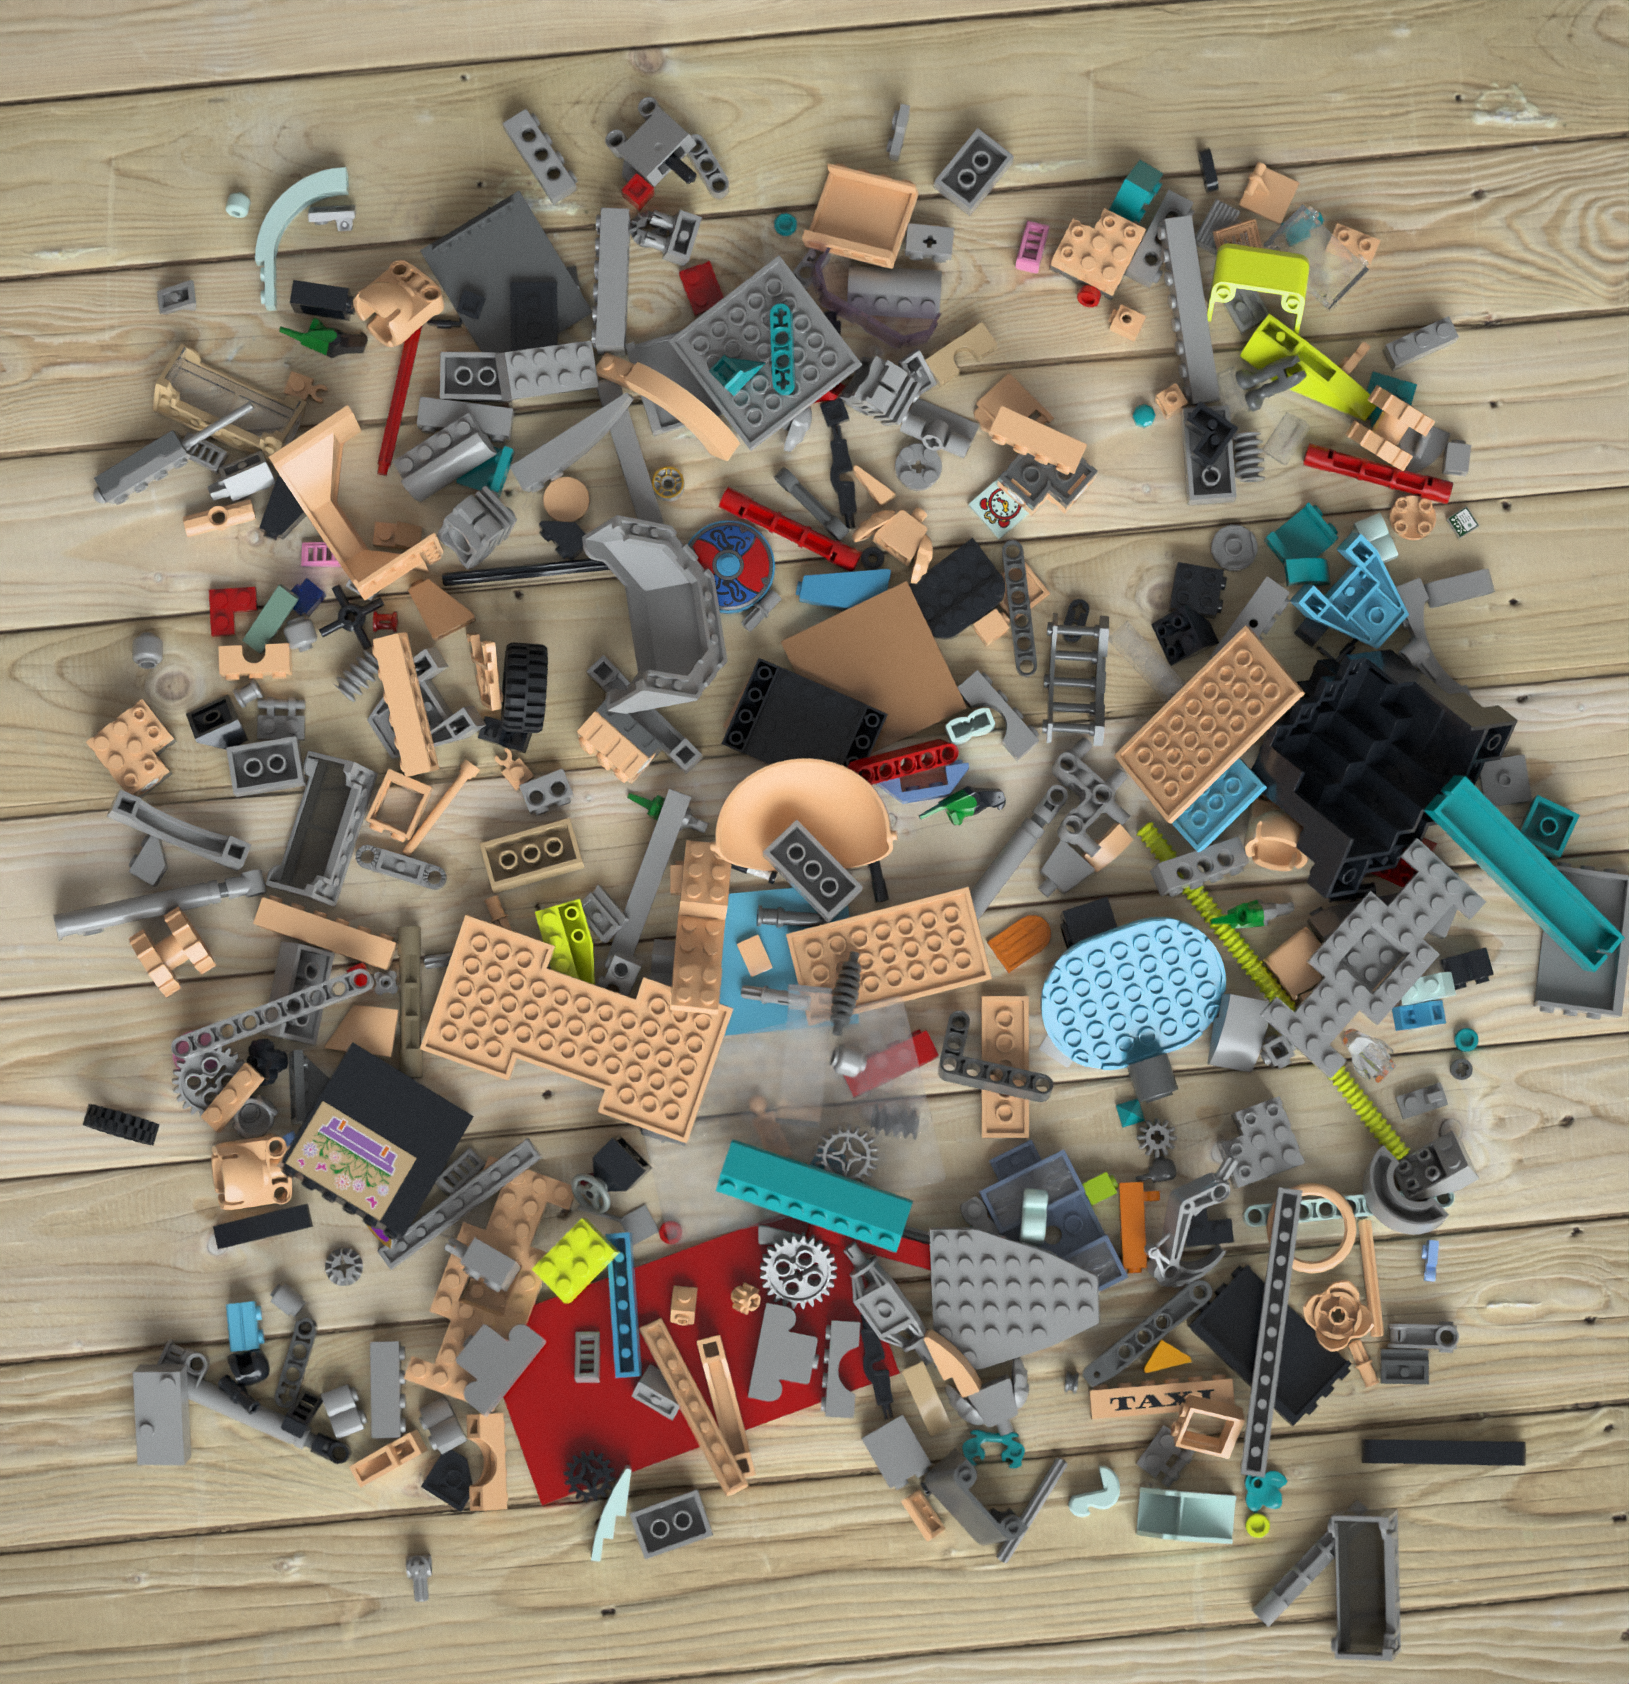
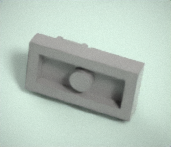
(342, 214)
(1421, 1101)

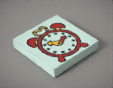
(997, 510)

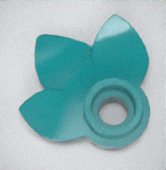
(1266, 1493)

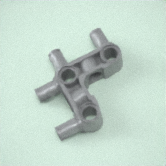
(1086, 785)

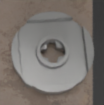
(909, 457)

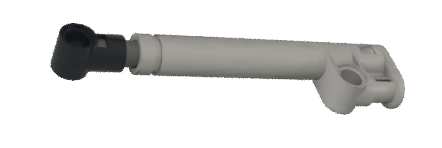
(263, 1420)

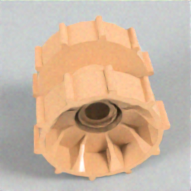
(1390, 428)
(172, 951)

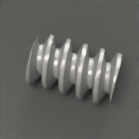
(1248, 457)
(358, 676)

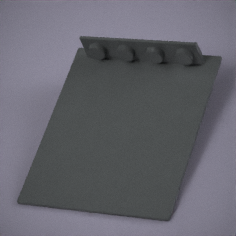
(490, 253)

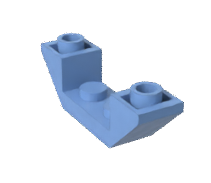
(953, 772)

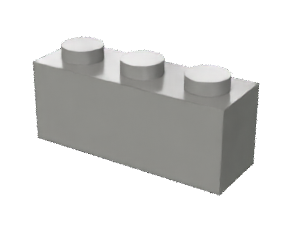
(1420, 343)

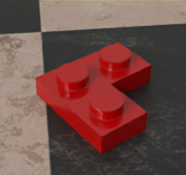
(224, 605)

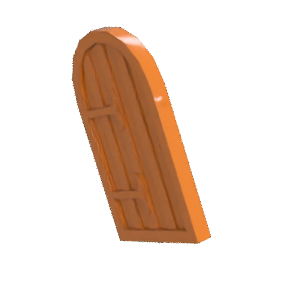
(1021, 941)

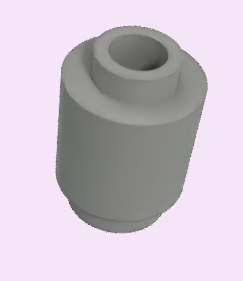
(287, 1299)

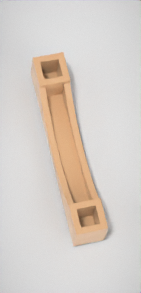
(725, 1402)

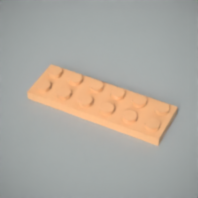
(1005, 1043)

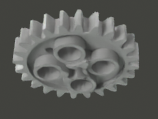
(195, 1067)
(789, 1252)

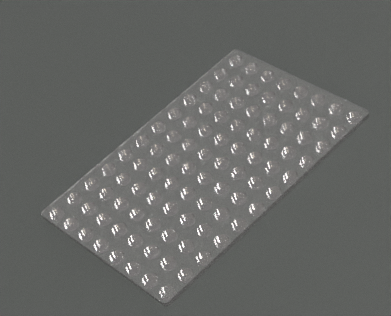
(743, 1105)

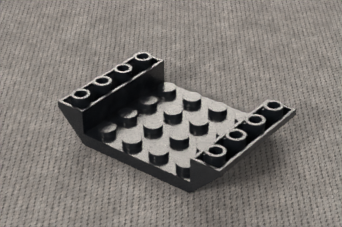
(798, 718)

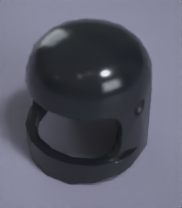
(249, 1367)

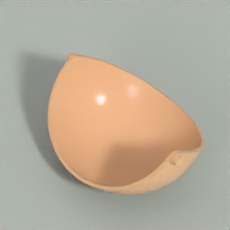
(822, 795)

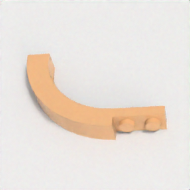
(674, 399)

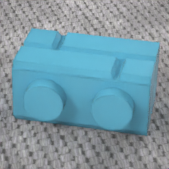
(244, 1326)

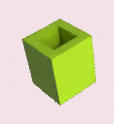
(1100, 1188)

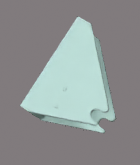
(1185, 1515)

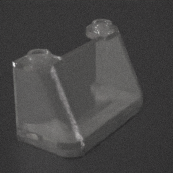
(1332, 266)

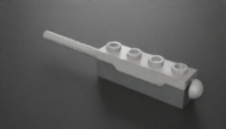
(154, 461)

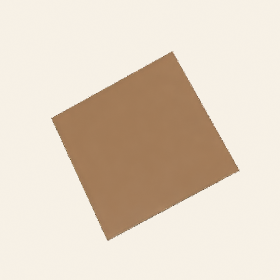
(881, 658)

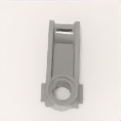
(1423, 1336)

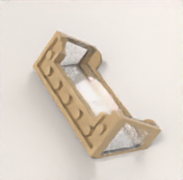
(202, 395)

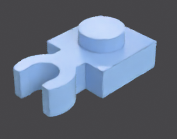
(1430, 1254)

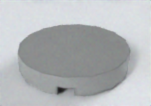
(1234, 547)

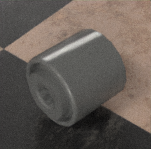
(1153, 1078)

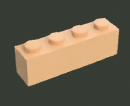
(1038, 440)

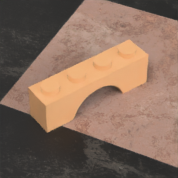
(490, 1489)

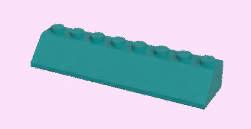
(814, 1195)

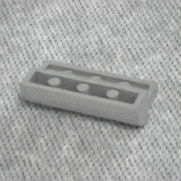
(895, 291)
(444, 457)

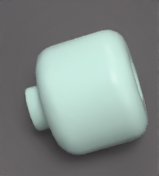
(238, 205)

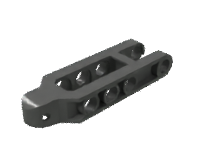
(1175, 1312)

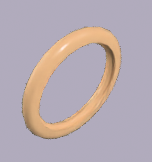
(1349, 1224)

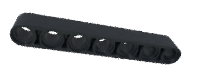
(1443, 1452)

